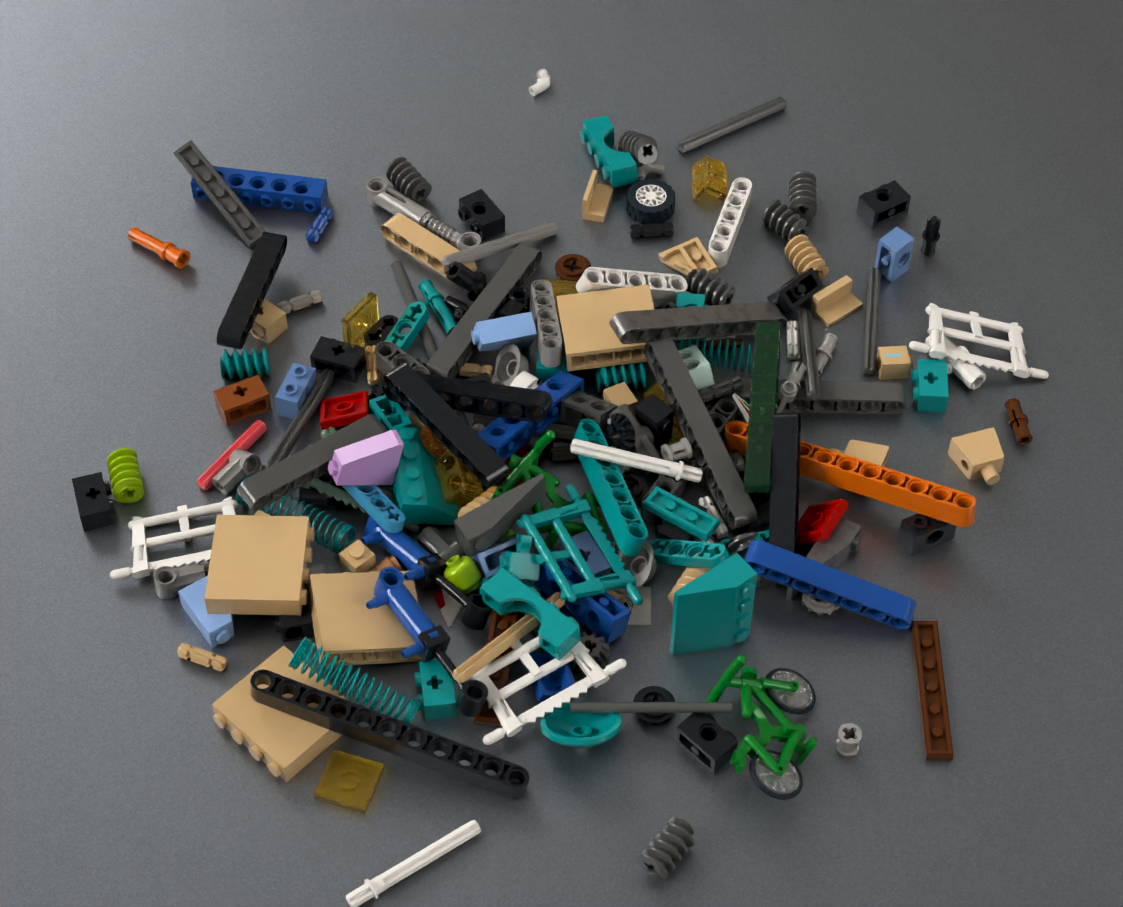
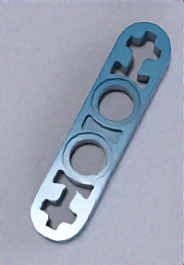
(388, 517)

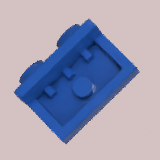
(554, 681)

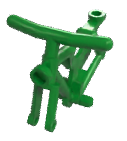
(528, 465)

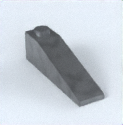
(835, 549)

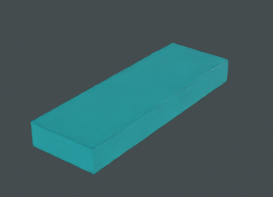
(681, 514)

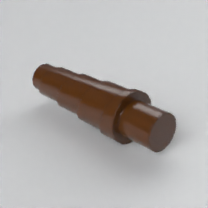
(723, 342)

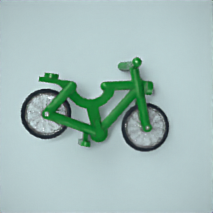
(782, 688)

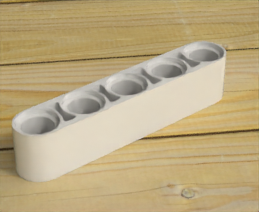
(730, 221)
(662, 285)

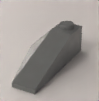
(493, 519)

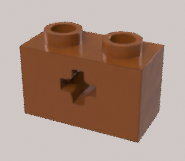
(242, 400)

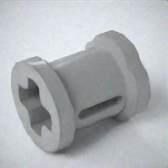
(684, 447)
(848, 740)

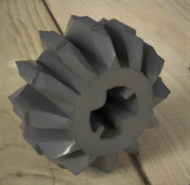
(598, 651)

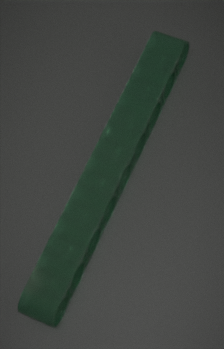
(762, 406)

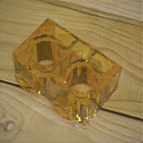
(456, 481)

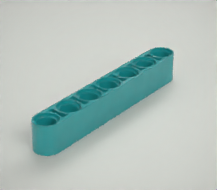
(612, 493)

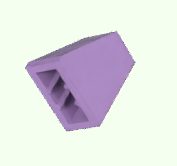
(367, 461)

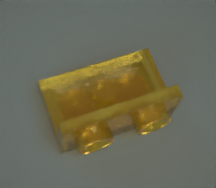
(709, 178)

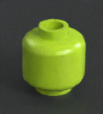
(463, 573)

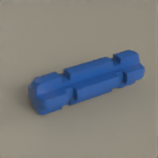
(319, 224)

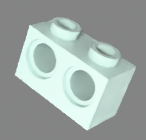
(697, 367)

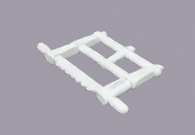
(1015, 344)
(140, 543)
(513, 724)

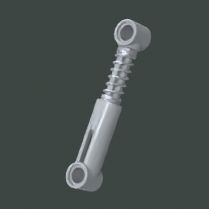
(382, 196)

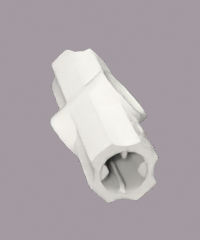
(969, 374)

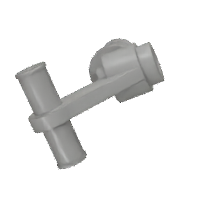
(790, 385)

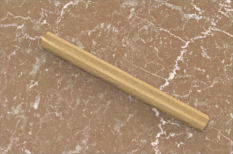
(500, 643)

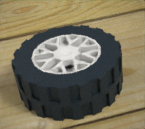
(650, 201)

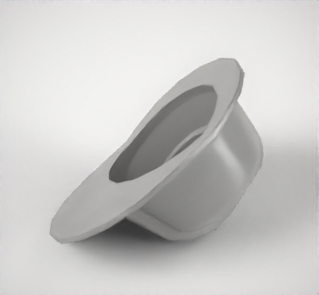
(509, 365)
(642, 566)

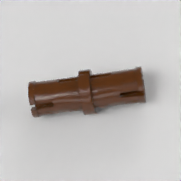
(1018, 421)

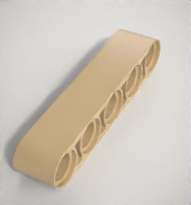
(419, 242)

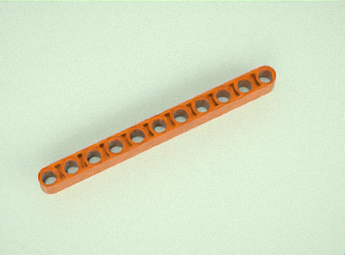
(872, 480)

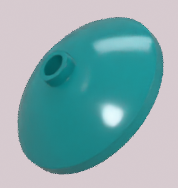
(579, 729)

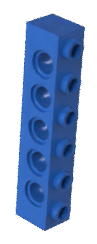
(272, 189)
(510, 435)

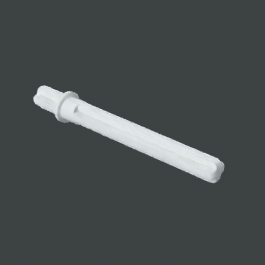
(636, 460)
(381, 882)

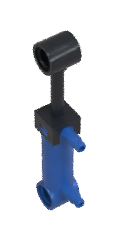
(426, 571)
(429, 640)

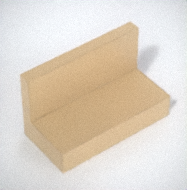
(596, 199)
(835, 302)

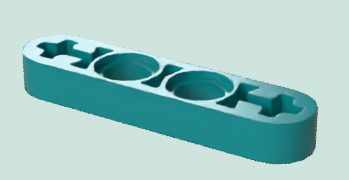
(710, 553)

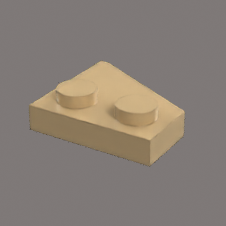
(687, 257)

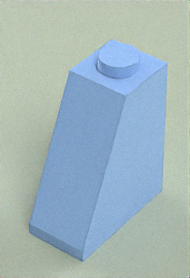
(498, 332)
(214, 627)

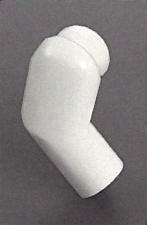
(542, 84)

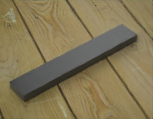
(220, 193)

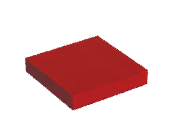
(344, 409)
(820, 520)

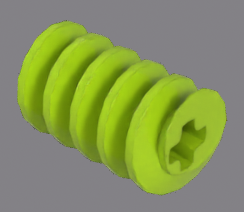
(125, 475)

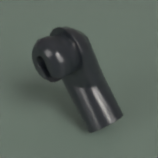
(458, 306)

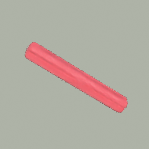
(244, 442)

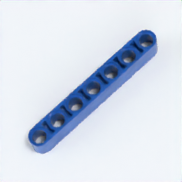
(830, 585)

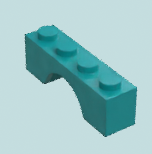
(616, 166)
(508, 594)

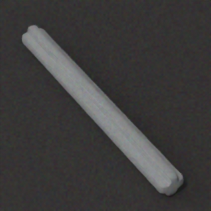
(501, 244)

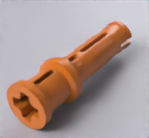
(166, 250)

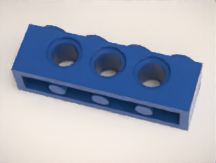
(596, 612)

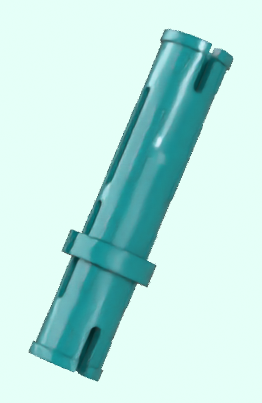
(436, 301)

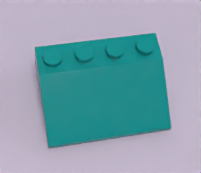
(417, 484)
(714, 608)

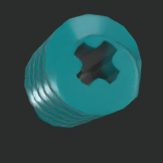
(244, 362)
(620, 374)

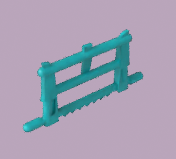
(592, 586)

